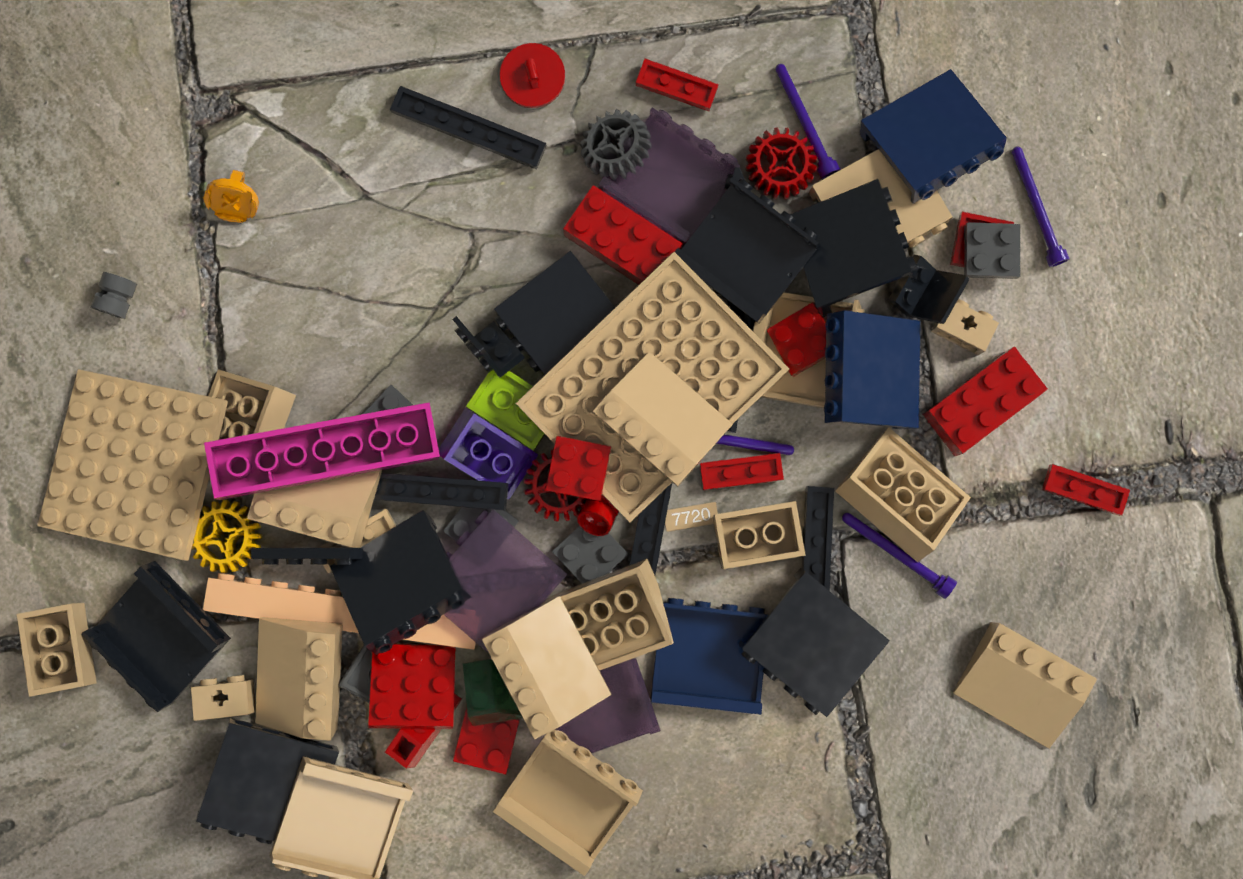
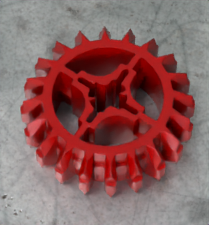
(773, 154)
(537, 490)

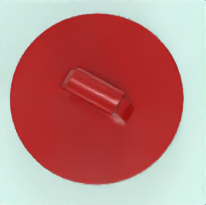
(532, 75)

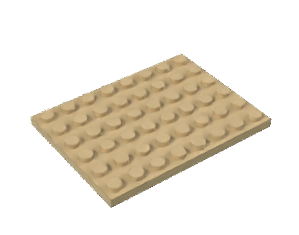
(690, 334)

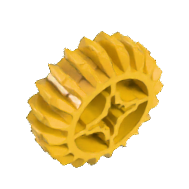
(228, 547)

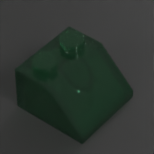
(487, 694)

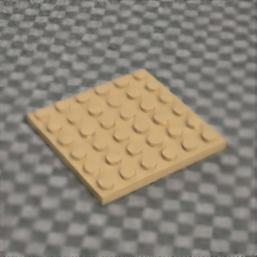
(132, 464)

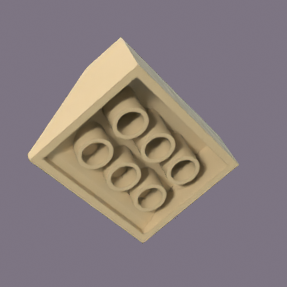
(251, 405)
(662, 418)
(903, 495)
(323, 509)
(619, 614)
(546, 667)
(299, 677)
(1023, 684)

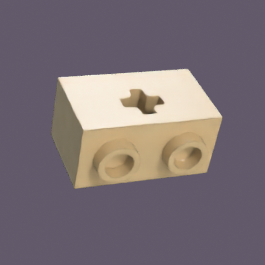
(973, 339)
(208, 705)

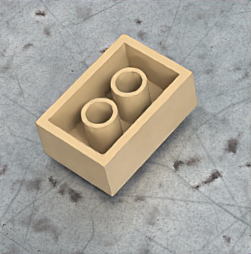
(758, 535)
(55, 650)

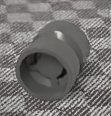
(113, 295)

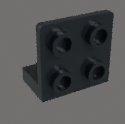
(931, 295)
(492, 345)

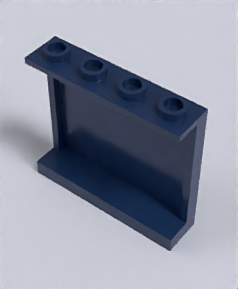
(934, 135)
(872, 370)
(706, 661)

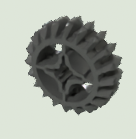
(627, 132)

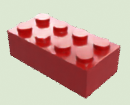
(619, 236)
(985, 401)

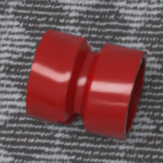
(597, 516)

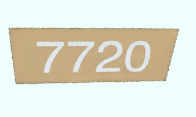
(690, 516)

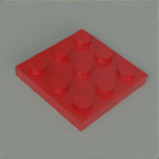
(413, 687)

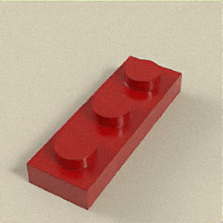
(677, 85)
(741, 471)
(1085, 489)

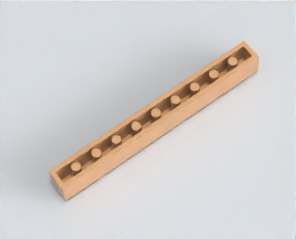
(280, 602)

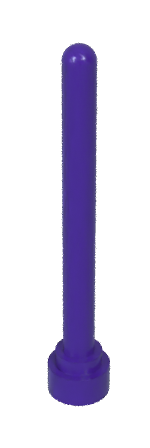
(826, 164)
(1055, 254)
(755, 444)
(942, 584)

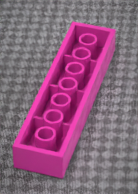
(321, 451)

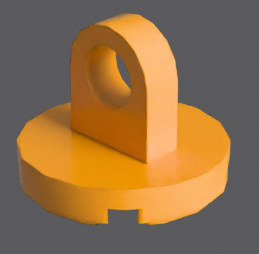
(231, 198)

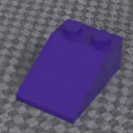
(486, 451)

